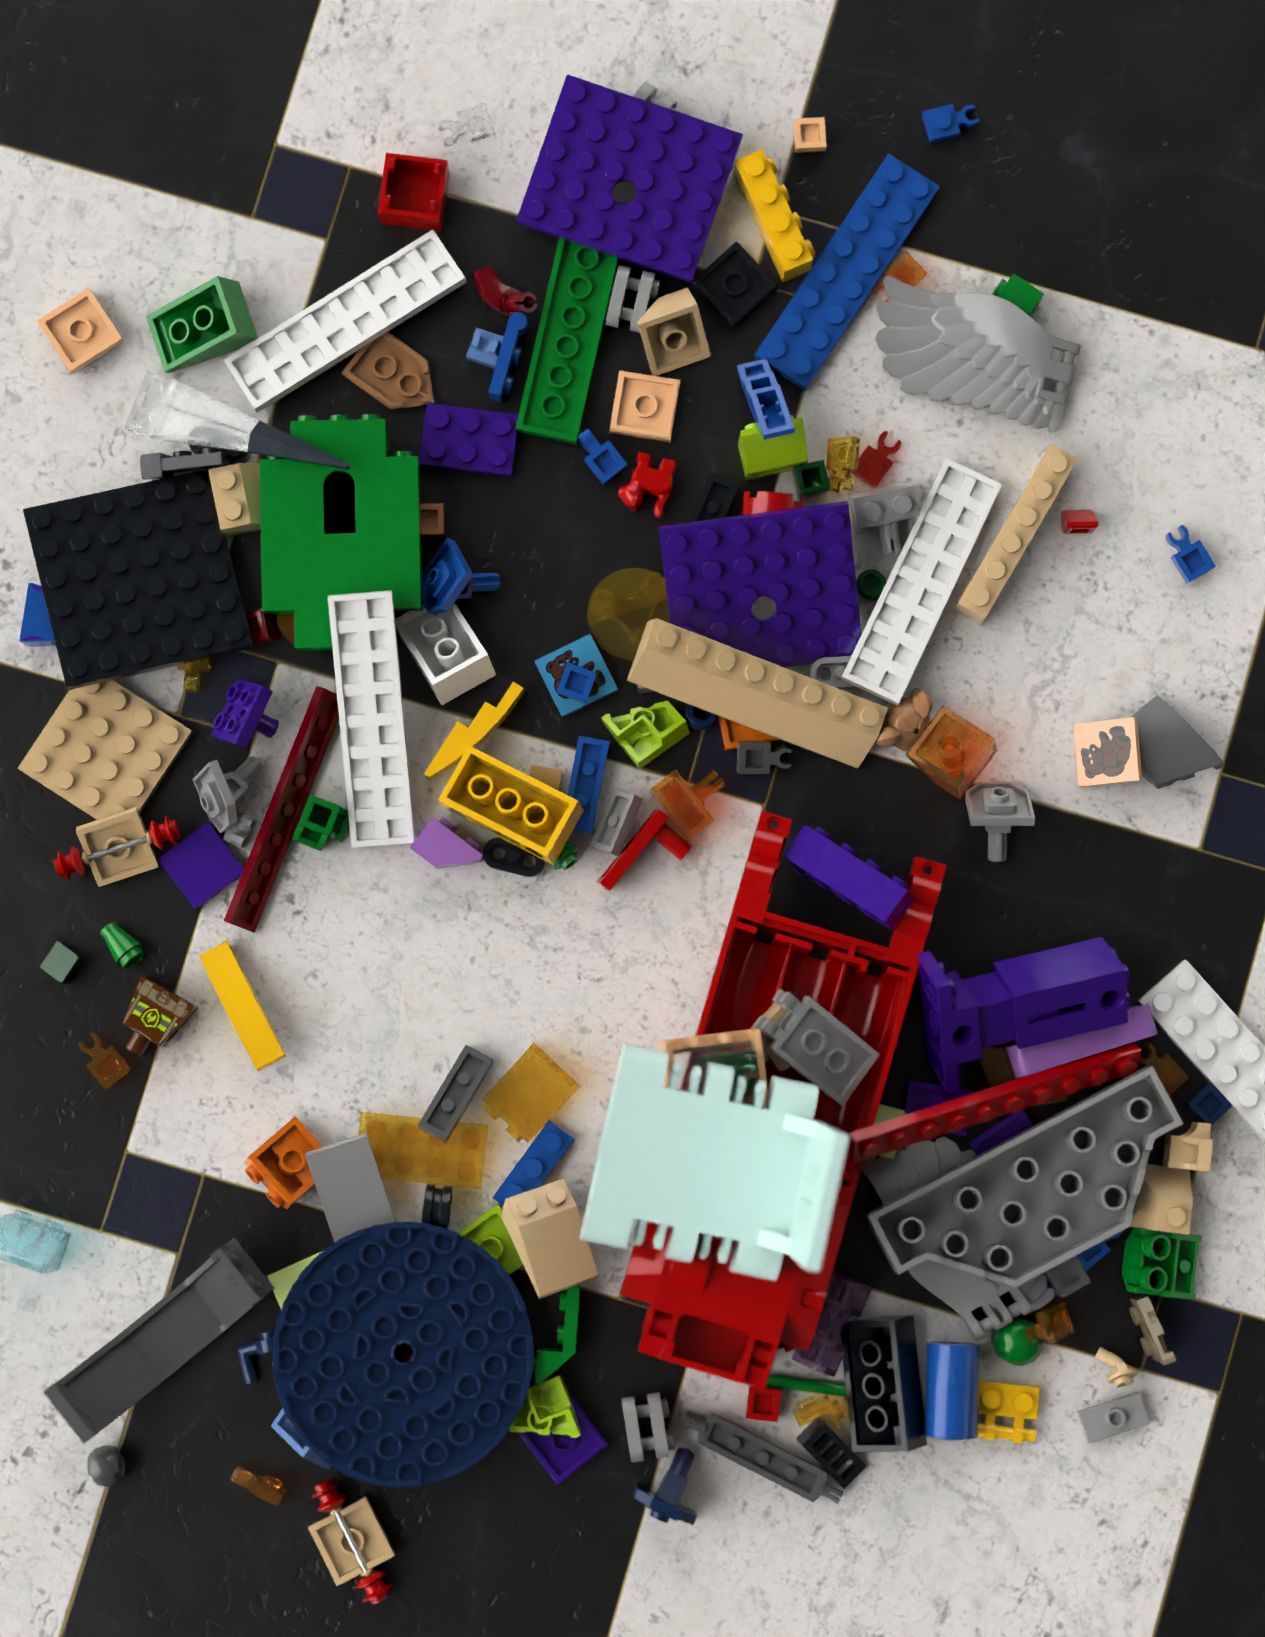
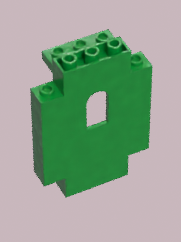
(306, 564)

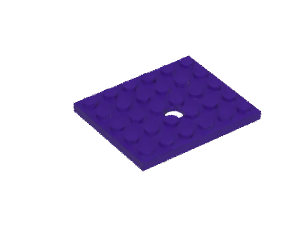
(614, 138)
(789, 555)

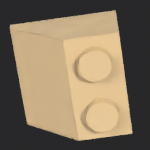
(237, 497)

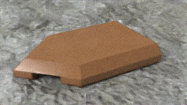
(391, 373)

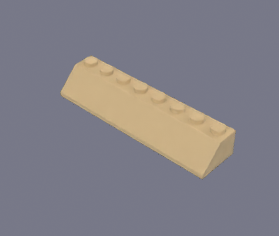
(756, 693)

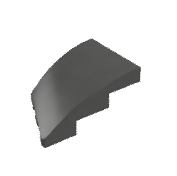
(1170, 746)

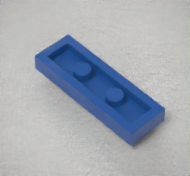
(587, 779)
(535, 1162)

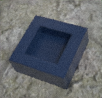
(1208, 1104)

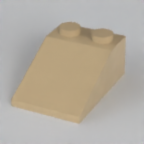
(547, 1238)

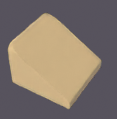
(547, 775)

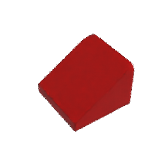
(1078, 521)

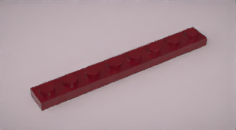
(284, 810)

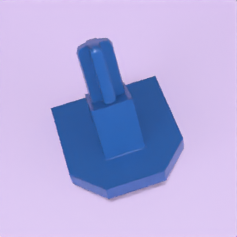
(451, 579)

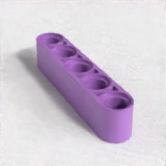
(1062, 1051)

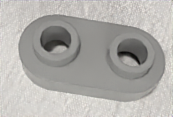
(836, 667)

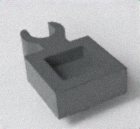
(757, 756)

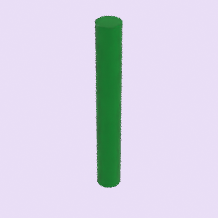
(806, 1385)

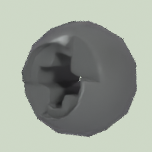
(106, 1465)

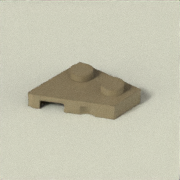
(1153, 1341)

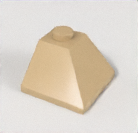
(673, 332)
(1164, 1200)

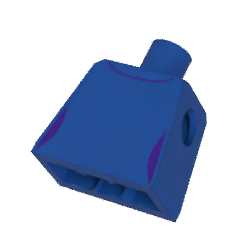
(36, 624)

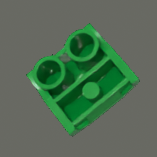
(1160, 1263)

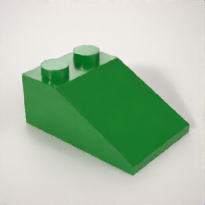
(202, 324)

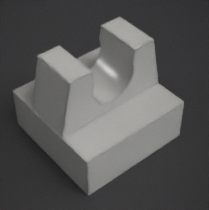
(243, 832)

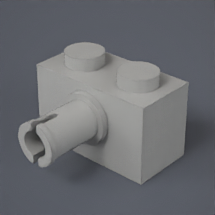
(884, 509)

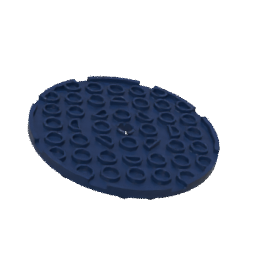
(390, 1417)

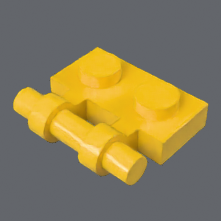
(1009, 1401)

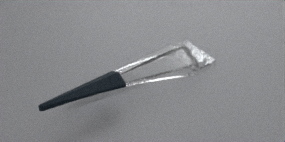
(185, 415)

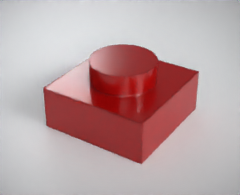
(763, 1403)

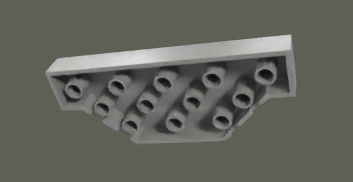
(1036, 1192)

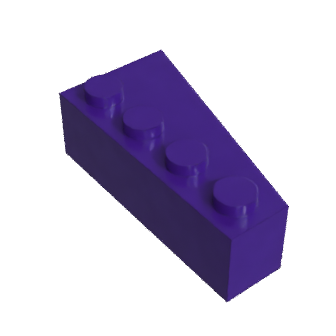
(850, 878)

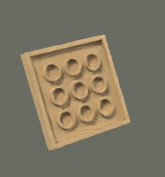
(105, 749)

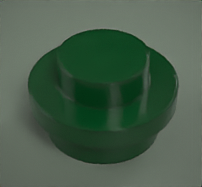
(870, 585)

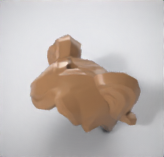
(903, 719)

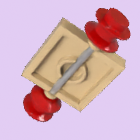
(117, 847)
(351, 1541)

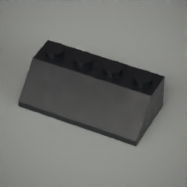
(883, 1384)

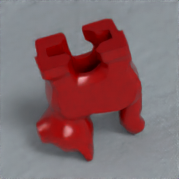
(649, 480)

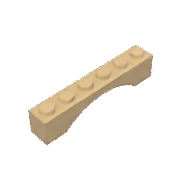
(1015, 534)

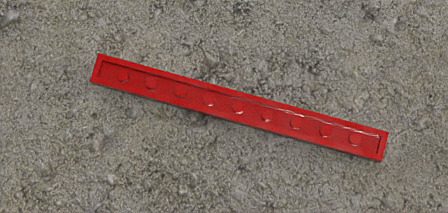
(992, 1102)

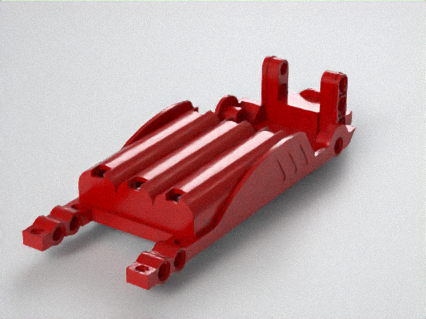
(701, 1309)

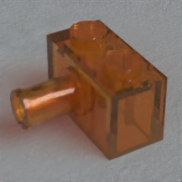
(686, 803)

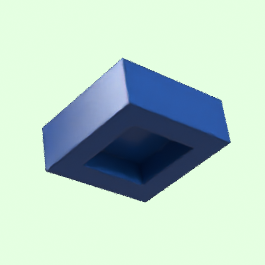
(576, 683)

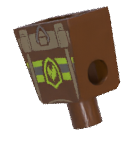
(155, 1015)

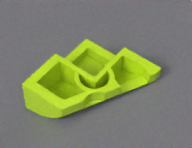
(647, 731)
(547, 1410)

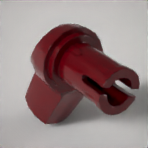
(502, 297)

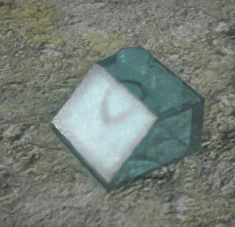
(32, 1243)

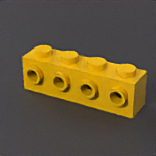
(773, 215)

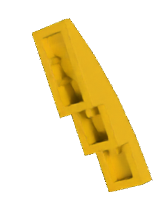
(479, 730)
(242, 1006)

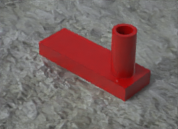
(654, 828)

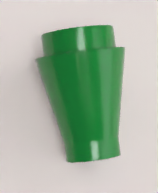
(122, 946)

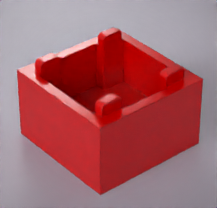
(413, 192)

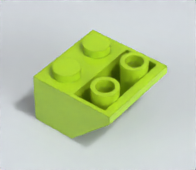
(771, 455)

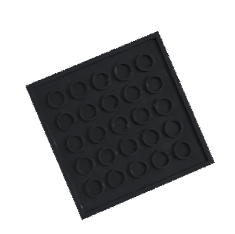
(137, 579)

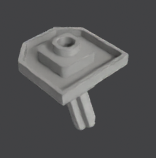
(221, 790)
(998, 808)

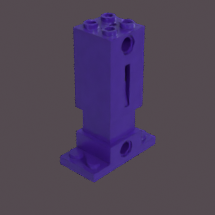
(1022, 1001)

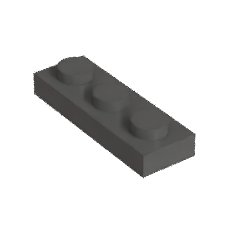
(455, 1094)

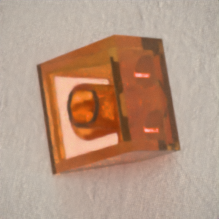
(952, 752)

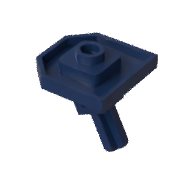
(667, 1498)

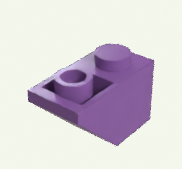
(444, 848)

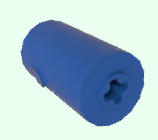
(952, 1390)

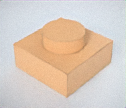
(809, 134)

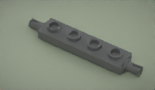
(762, 1457)

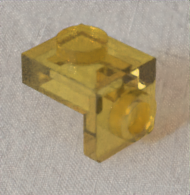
(811, 1409)

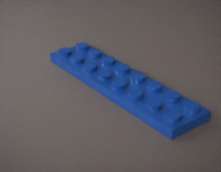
(847, 271)

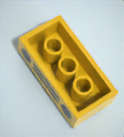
(511, 805)

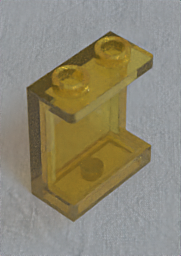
(529, 1093)

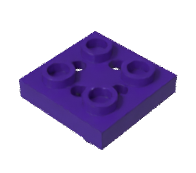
(244, 714)

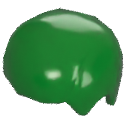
(1012, 1344)

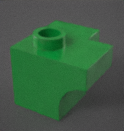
(319, 821)

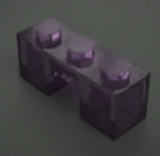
(843, 1300)

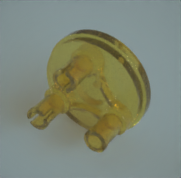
(623, 607)

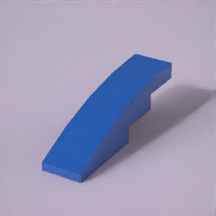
(765, 399)

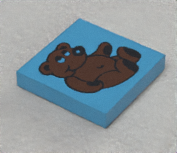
(582, 654)

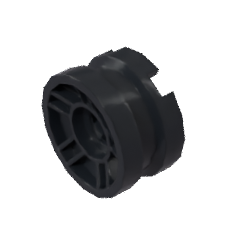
(437, 1205)

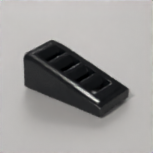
(816, 1437)

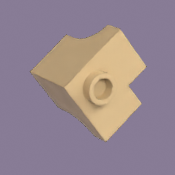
(1190, 1150)

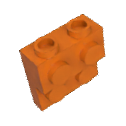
(283, 1165)

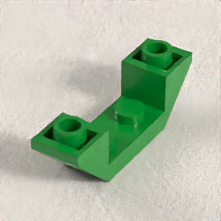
(550, 1359)

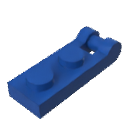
(508, 356)

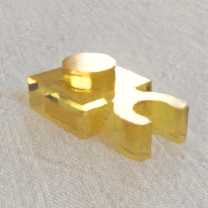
(841, 459)

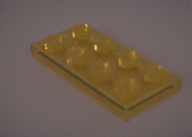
(416, 1156)

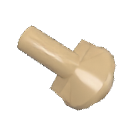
(1121, 1373)

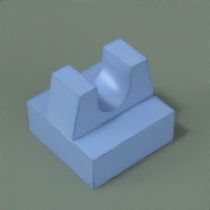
(485, 348)

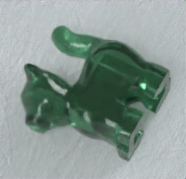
(738, 1061)

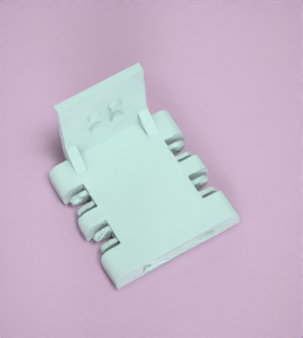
(714, 1166)

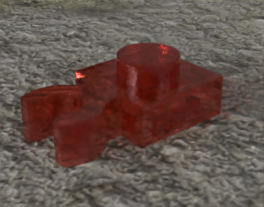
(874, 463)

